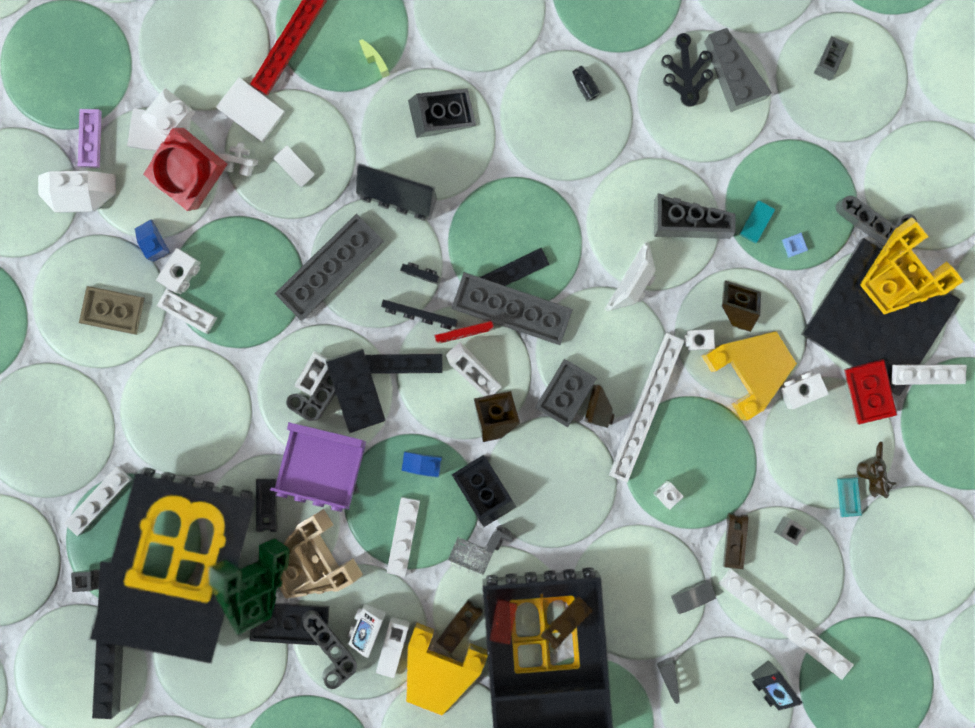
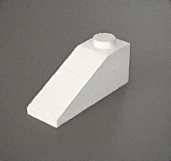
(472, 370)

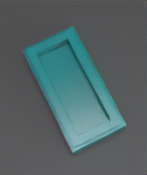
(757, 221)
(849, 497)

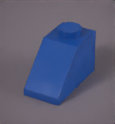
(151, 241)
(422, 464)

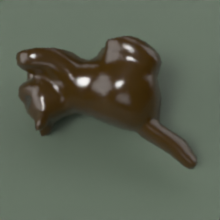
(875, 471)

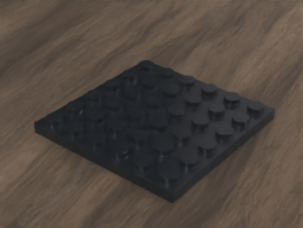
(859, 333)

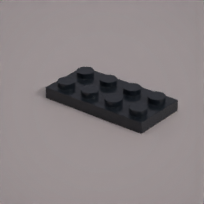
(355, 390)

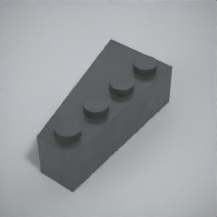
(735, 72)
(690, 220)

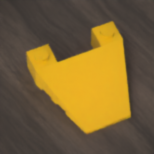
(900, 277)
(761, 365)
(435, 679)

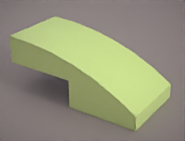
(372, 56)

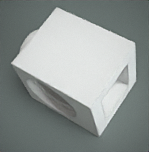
(707, 336)
(668, 494)

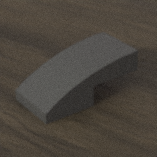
(85, 580)
(693, 597)

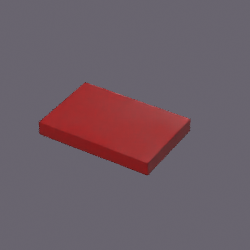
(463, 332)
(870, 392)

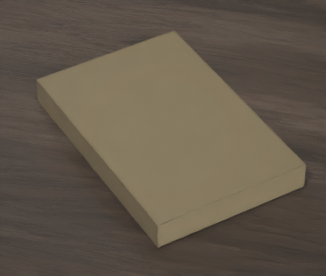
(111, 310)

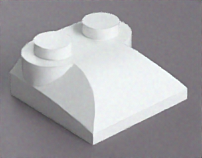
(167, 113)

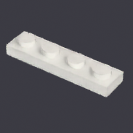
(929, 374)
(98, 501)
(403, 536)

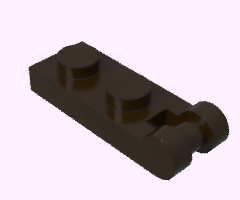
(735, 541)
(567, 622)
(459, 626)

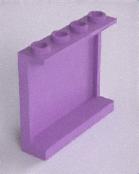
(319, 467)

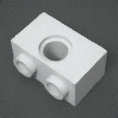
(168, 276)
(312, 373)
(814, 390)

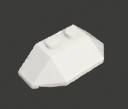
(76, 190)
(634, 281)

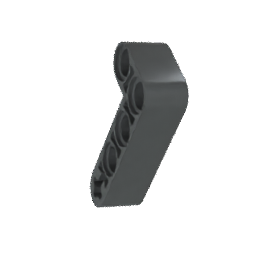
(872, 218)
(314, 400)
(326, 645)

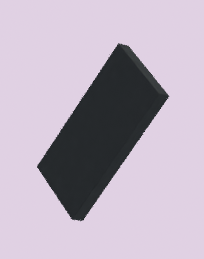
(287, 625)

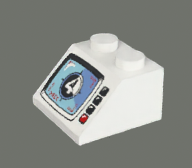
(366, 629)

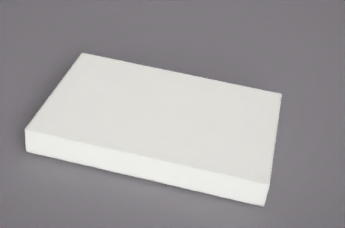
(250, 110)
(143, 135)

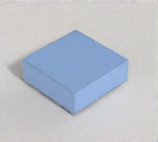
(795, 245)

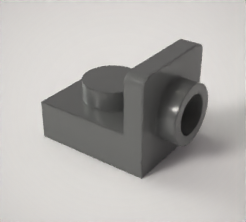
(495, 540)

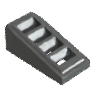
(825, 69)
(668, 673)

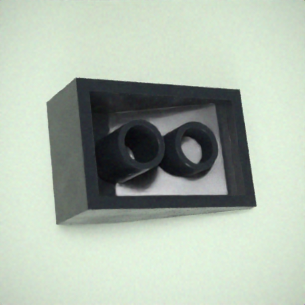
(441, 112)
(483, 491)

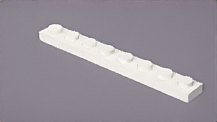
(646, 407)
(786, 624)

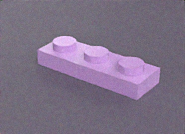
(89, 138)

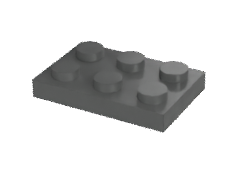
(565, 392)

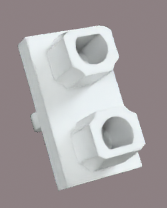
(246, 163)

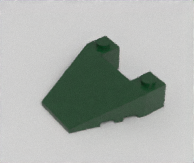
(250, 592)

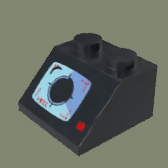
(775, 686)

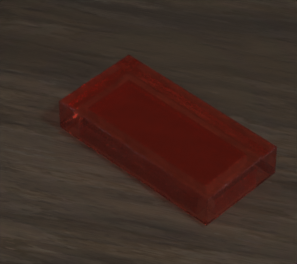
(503, 621)

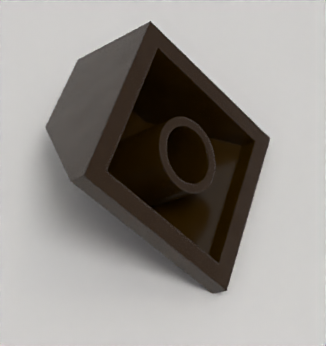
(741, 305)
(599, 408)
(496, 415)

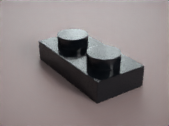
(412, 270)

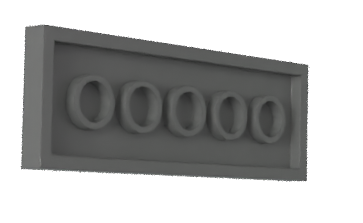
(329, 267)
(512, 308)

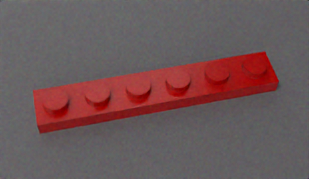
(286, 45)

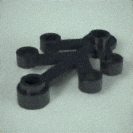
(686, 73)

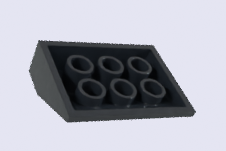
(395, 192)

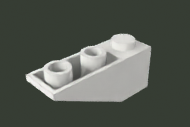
(392, 647)

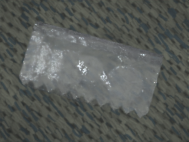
(469, 556)

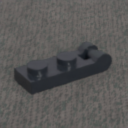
(266, 505)

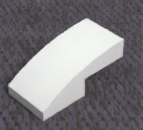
(293, 166)

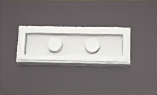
(187, 311)

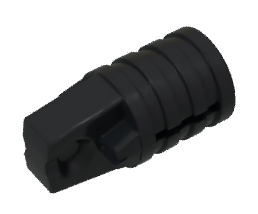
(582, 79)

